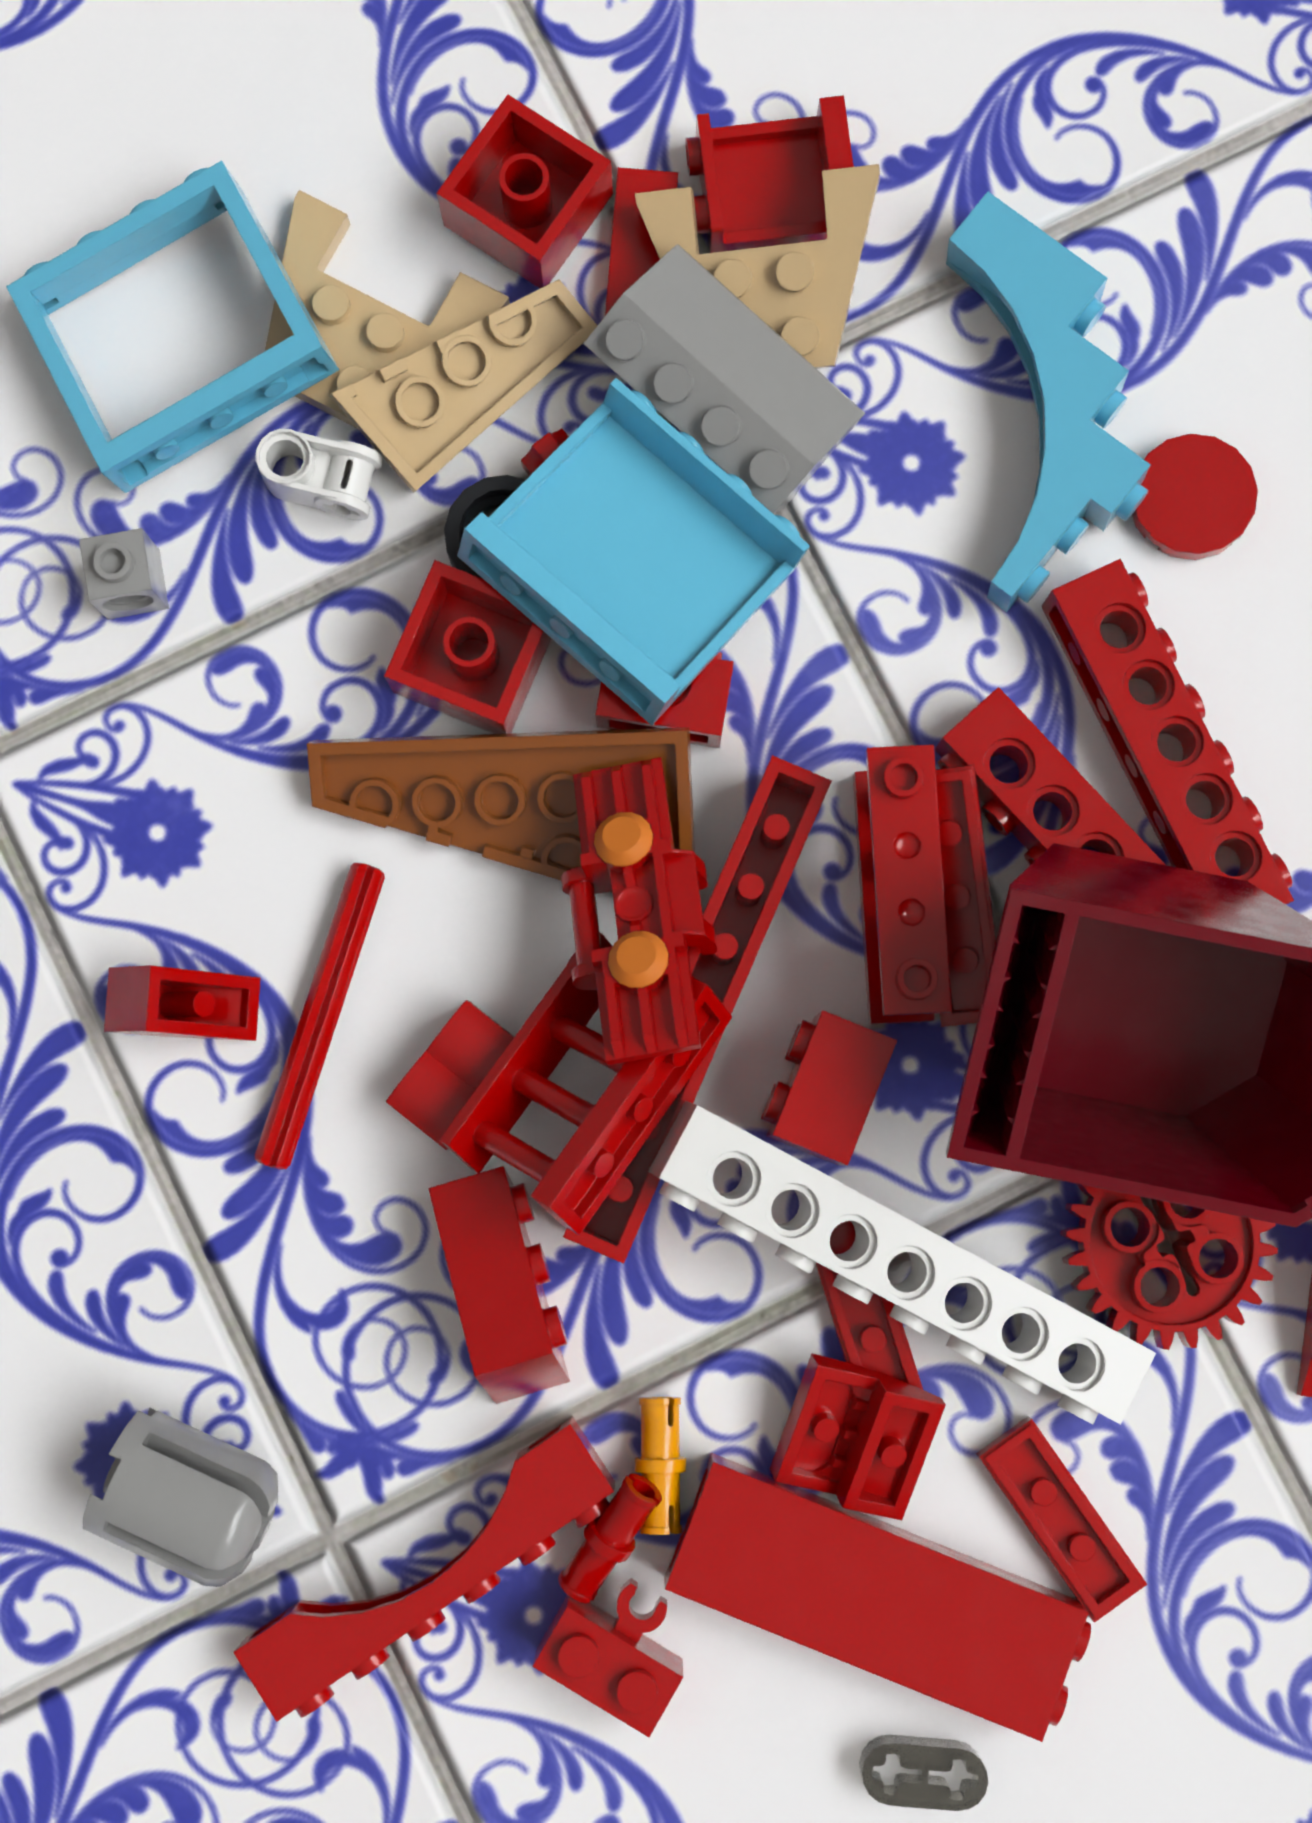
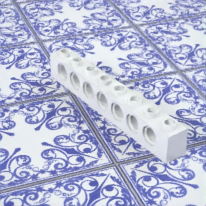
(1107, 1362)

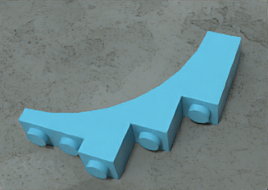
(1048, 307)

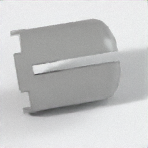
(184, 1499)

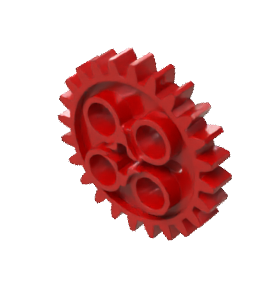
(1118, 1268)

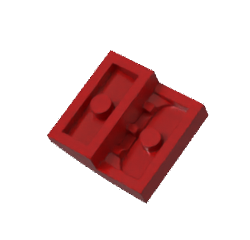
(857, 1436)

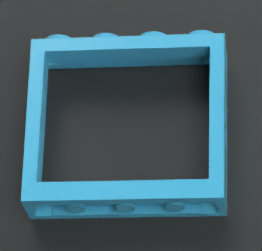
(213, 408)

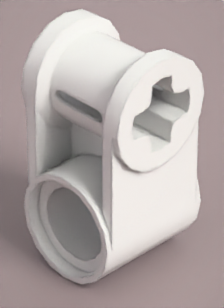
(332, 474)

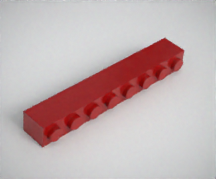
(740, 915)

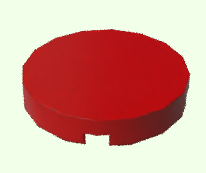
(1196, 497)

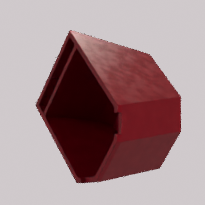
(1146, 1038)

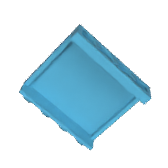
(634, 551)

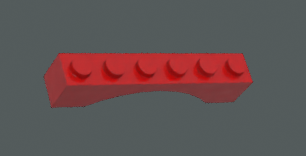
(320, 1642)

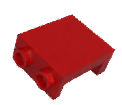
(767, 177)

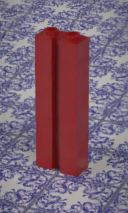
(879, 1598)

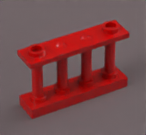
(901, 886)
(607, 1131)

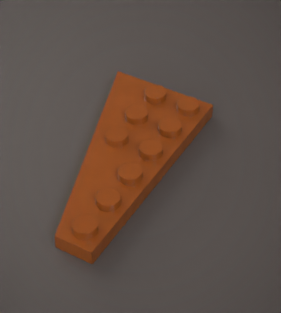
(493, 791)

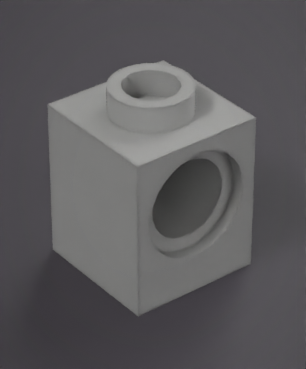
(123, 573)

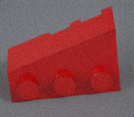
(499, 1284)

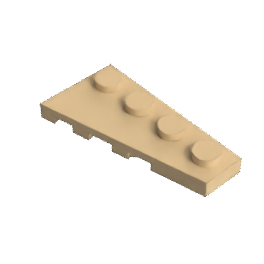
(454, 389)

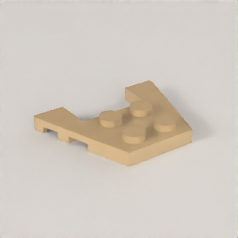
(792, 287)
(354, 326)

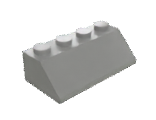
(724, 378)

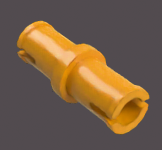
(661, 1461)

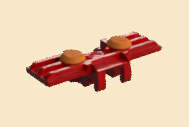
(657, 906)

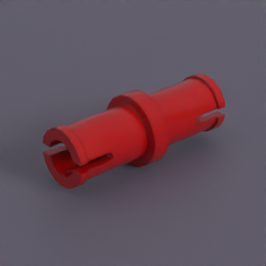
(609, 1538)

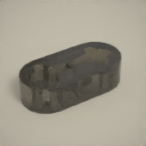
(923, 1789)

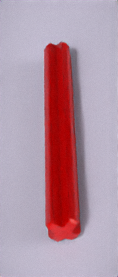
(319, 1016)

